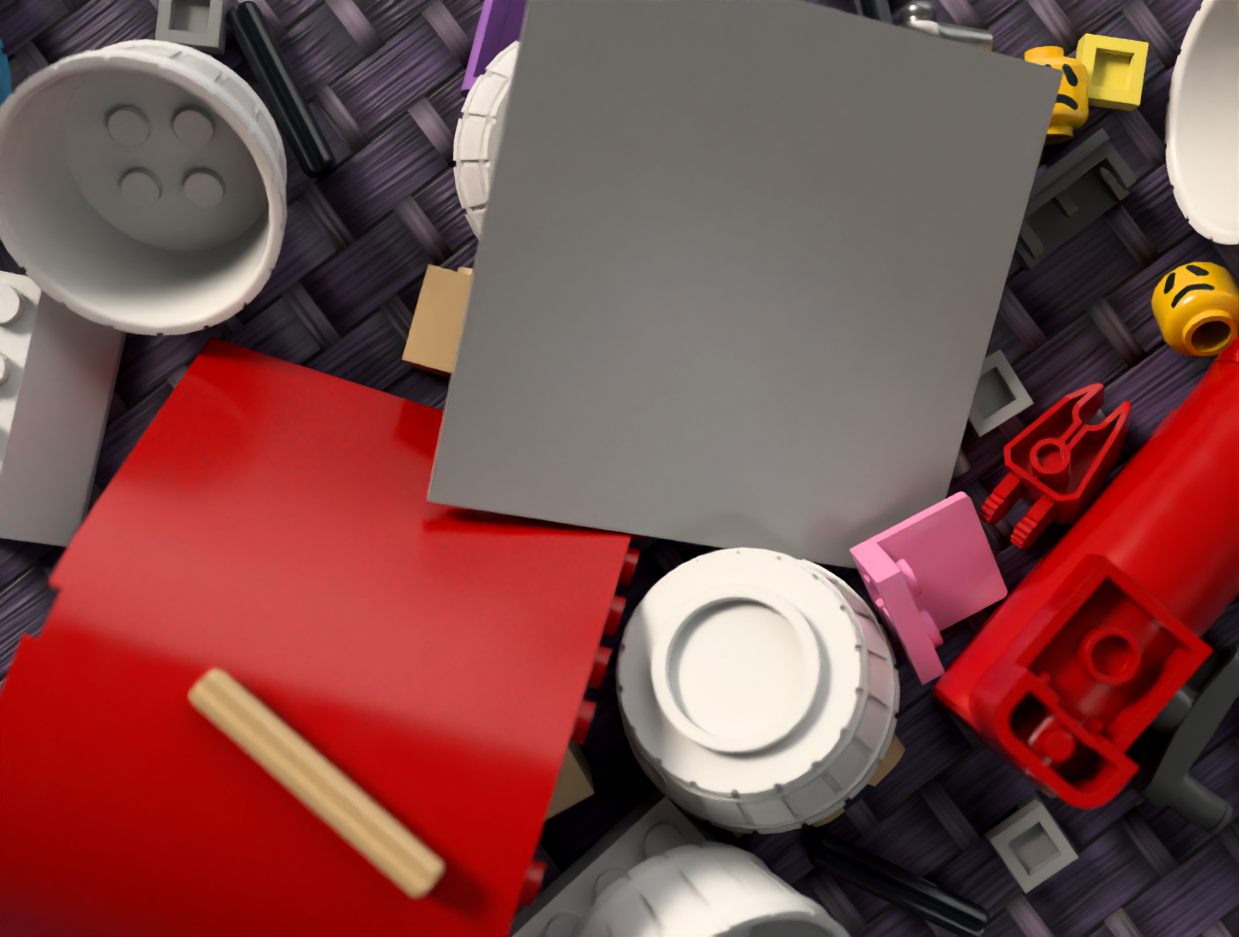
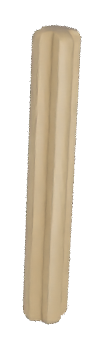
(317, 782)

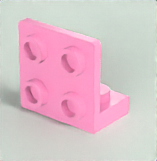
(929, 578)

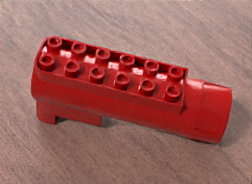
(1113, 608)

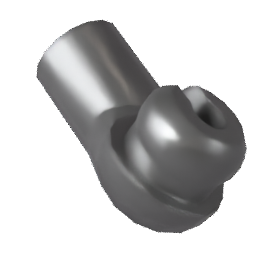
(921, 17)

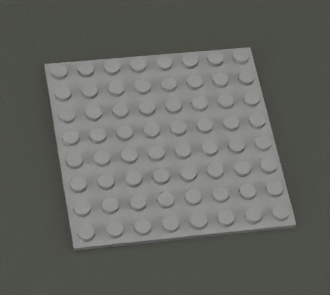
(736, 272)

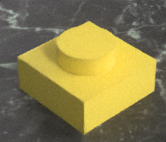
(1113, 70)

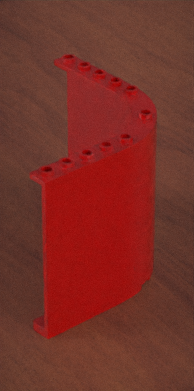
(403, 638)

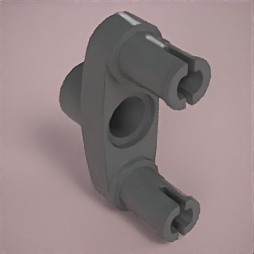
(1180, 736)

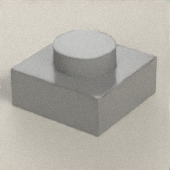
(194, 24)
(997, 395)
(1031, 846)

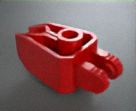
(1058, 464)

